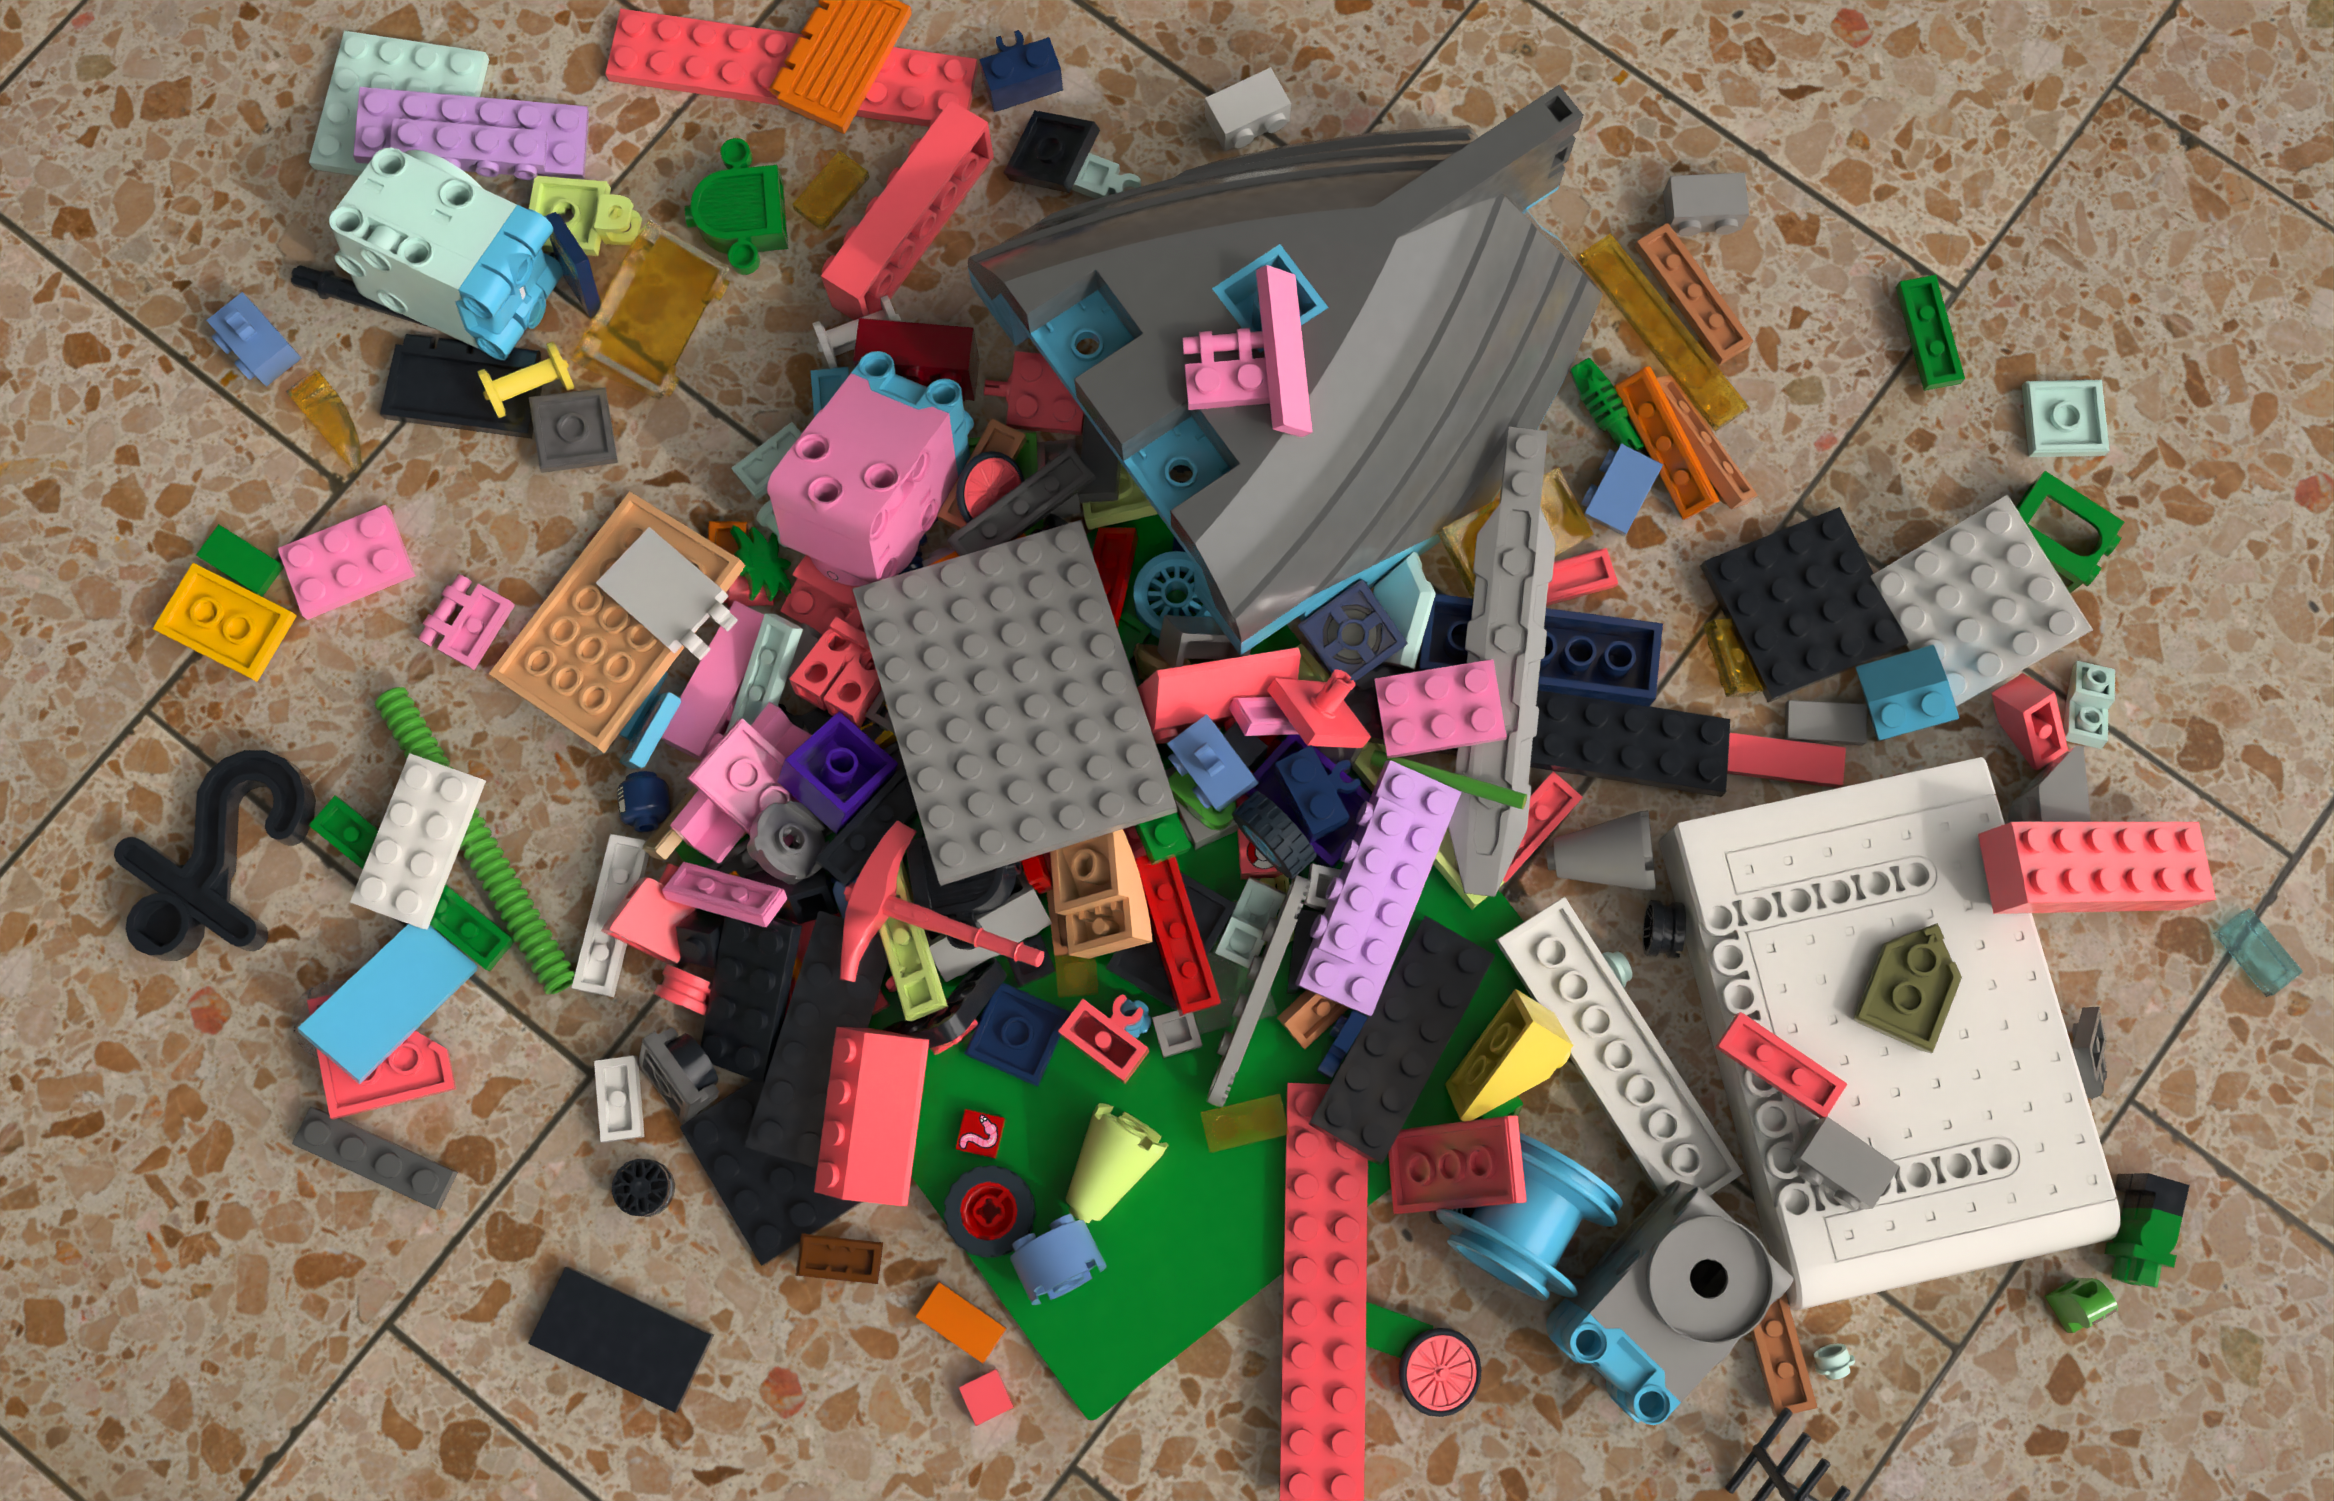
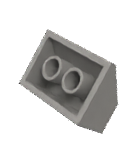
(1015, 919)

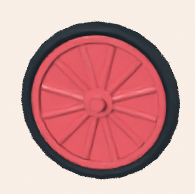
(986, 481)
(1440, 1372)

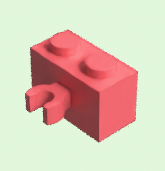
(1106, 1038)

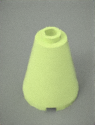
(1111, 1162)

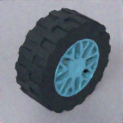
(1274, 835)

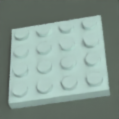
(392, 65)

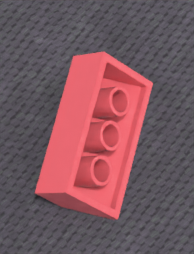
(1187, 693)
(871, 1116)

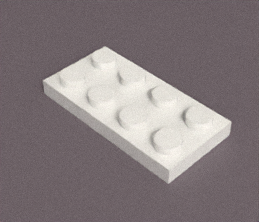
(418, 841)

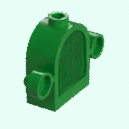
(740, 208)

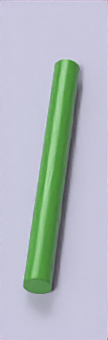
(1457, 781)

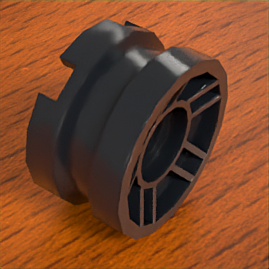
(1664, 929)

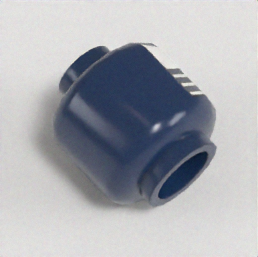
(643, 801)

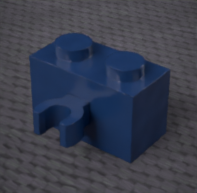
(1021, 72)
(1314, 792)

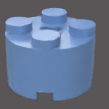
(1056, 1259)

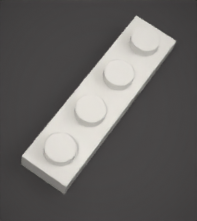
(600, 953)

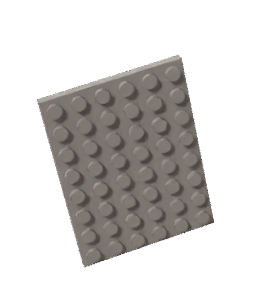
(1013, 702)

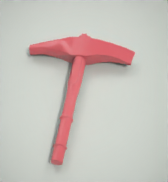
(874, 900)

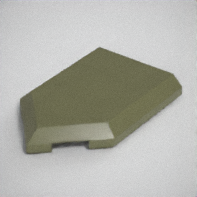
(1911, 989)

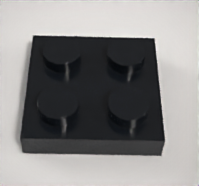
(1051, 151)

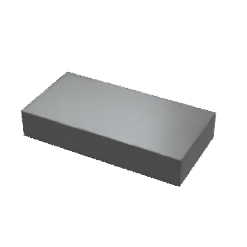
(1826, 722)

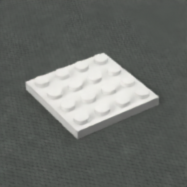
(1982, 600)

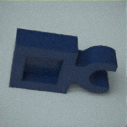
(1345, 1033)

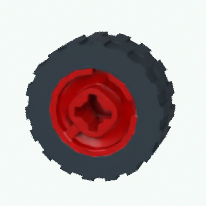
(989, 1211)

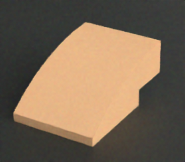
(1100, 896)

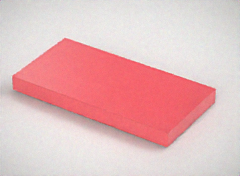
(1457, 1166)

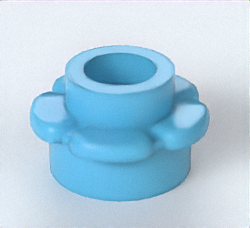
(1144, 1024)

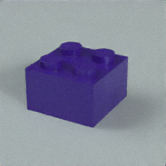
(837, 772)

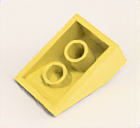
(1509, 1057)

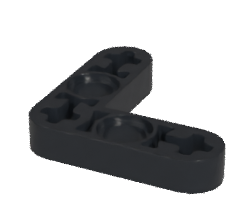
(962, 1009)

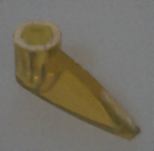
(329, 415)

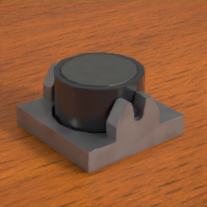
(679, 1072)

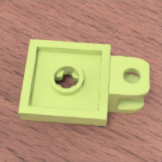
(595, 211)

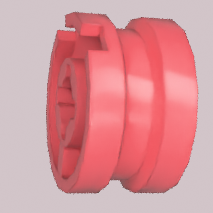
(684, 989)

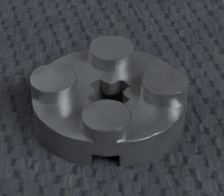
(773, 854)

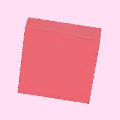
(986, 1397)

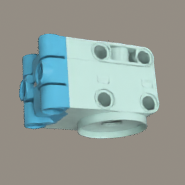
(445, 250)

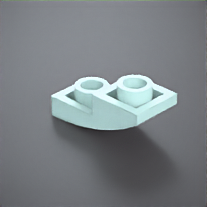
(2087, 704)

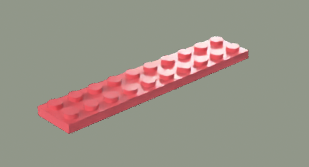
(745, 60)
(1322, 1310)

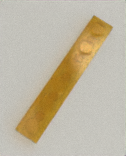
(1663, 332)

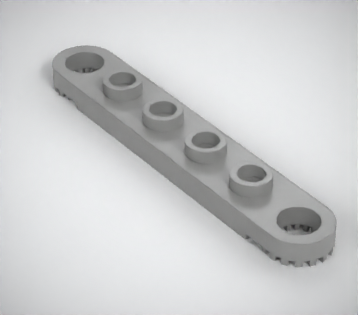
(1249, 1006)

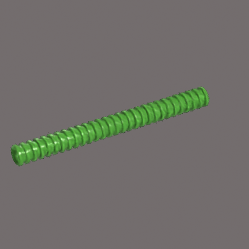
(482, 851)

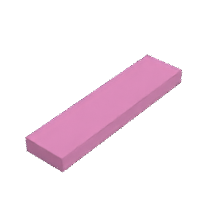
(1284, 351)

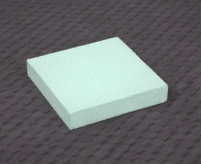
(2065, 418)

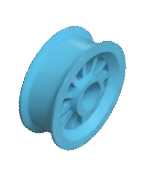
(1147, 578)

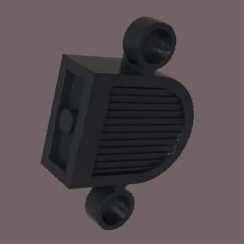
(961, 898)

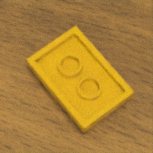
(224, 622)

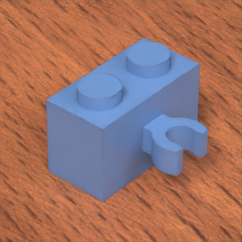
(253, 339)
(1211, 763)

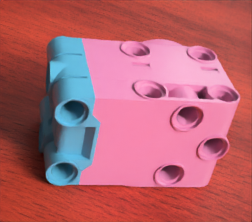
(871, 472)

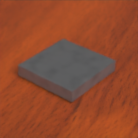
(573, 430)

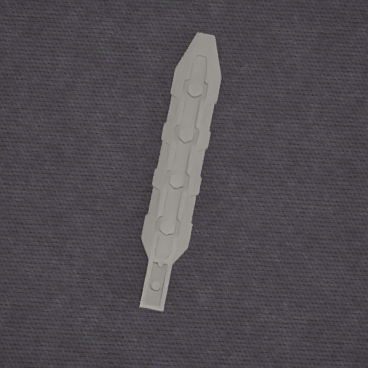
(1508, 626)

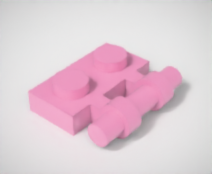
(1225, 382)
(473, 628)

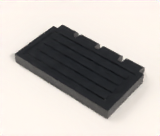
(446, 390)

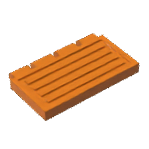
(840, 58)

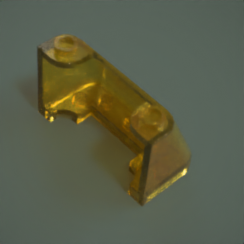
(651, 312)

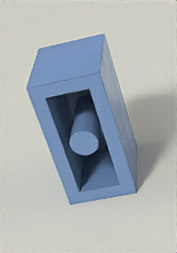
(1622, 489)

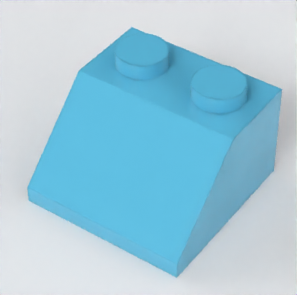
(1907, 693)

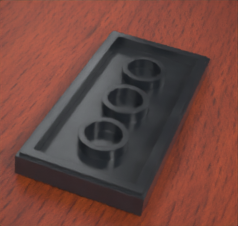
(621, 1339)

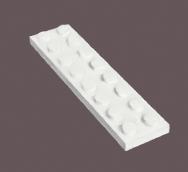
(1618, 1052)

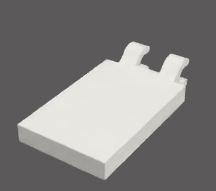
(666, 593)

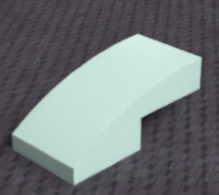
(1246, 926)

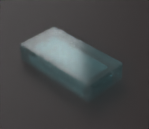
(2258, 952)

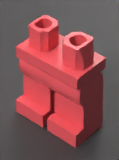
(840, 671)

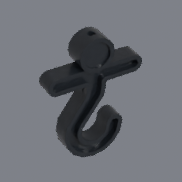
(199, 893)

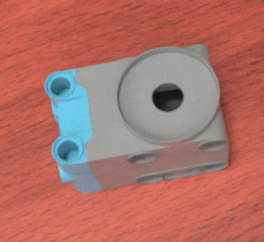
(1668, 1302)

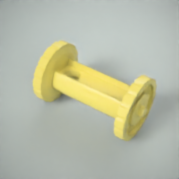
(526, 379)

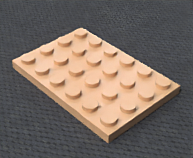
(584, 652)

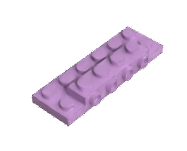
(475, 132)
(1377, 887)

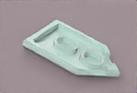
(1408, 602)

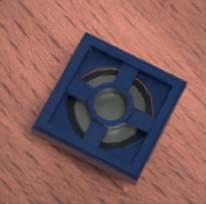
(1351, 634)

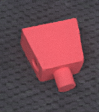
(649, 919)

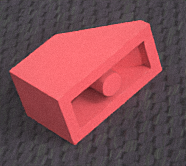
(2031, 719)

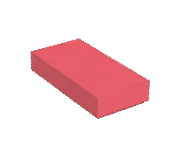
(1581, 576)

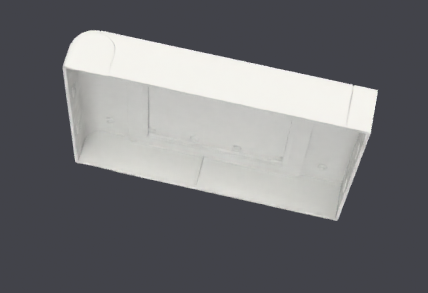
(1985, 1128)

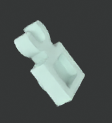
(1100, 178)

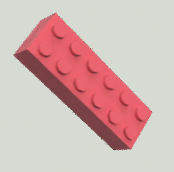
(908, 212)
(2095, 867)

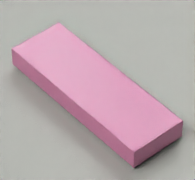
(725, 894)

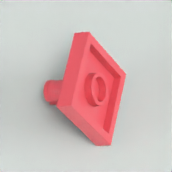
(1320, 711)

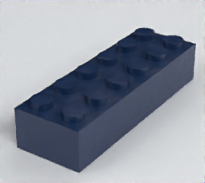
(1582, 656)

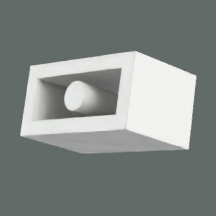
(1248, 110)

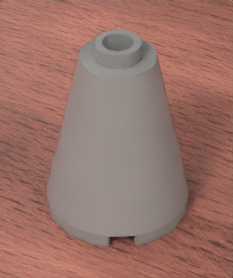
(1607, 853)

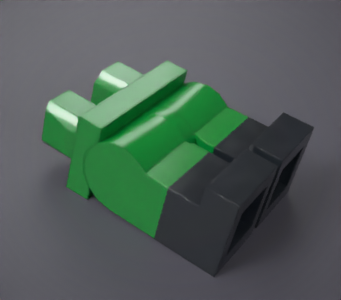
(2147, 1227)

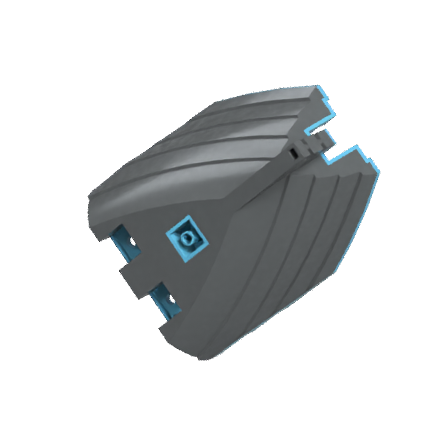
(1423, 330)

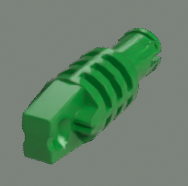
(1604, 404)

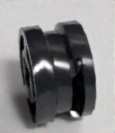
(643, 1187)

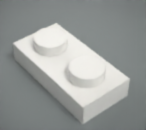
(619, 1099)

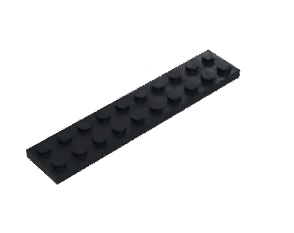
(1601, 738)

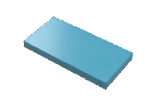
(387, 1000)

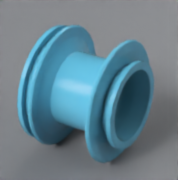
(1527, 1239)

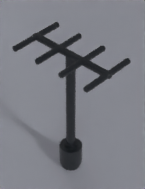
(1776, 1473)

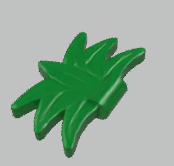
(761, 562)

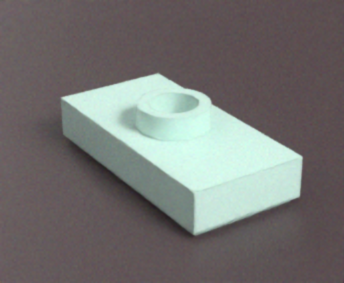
(758, 465)

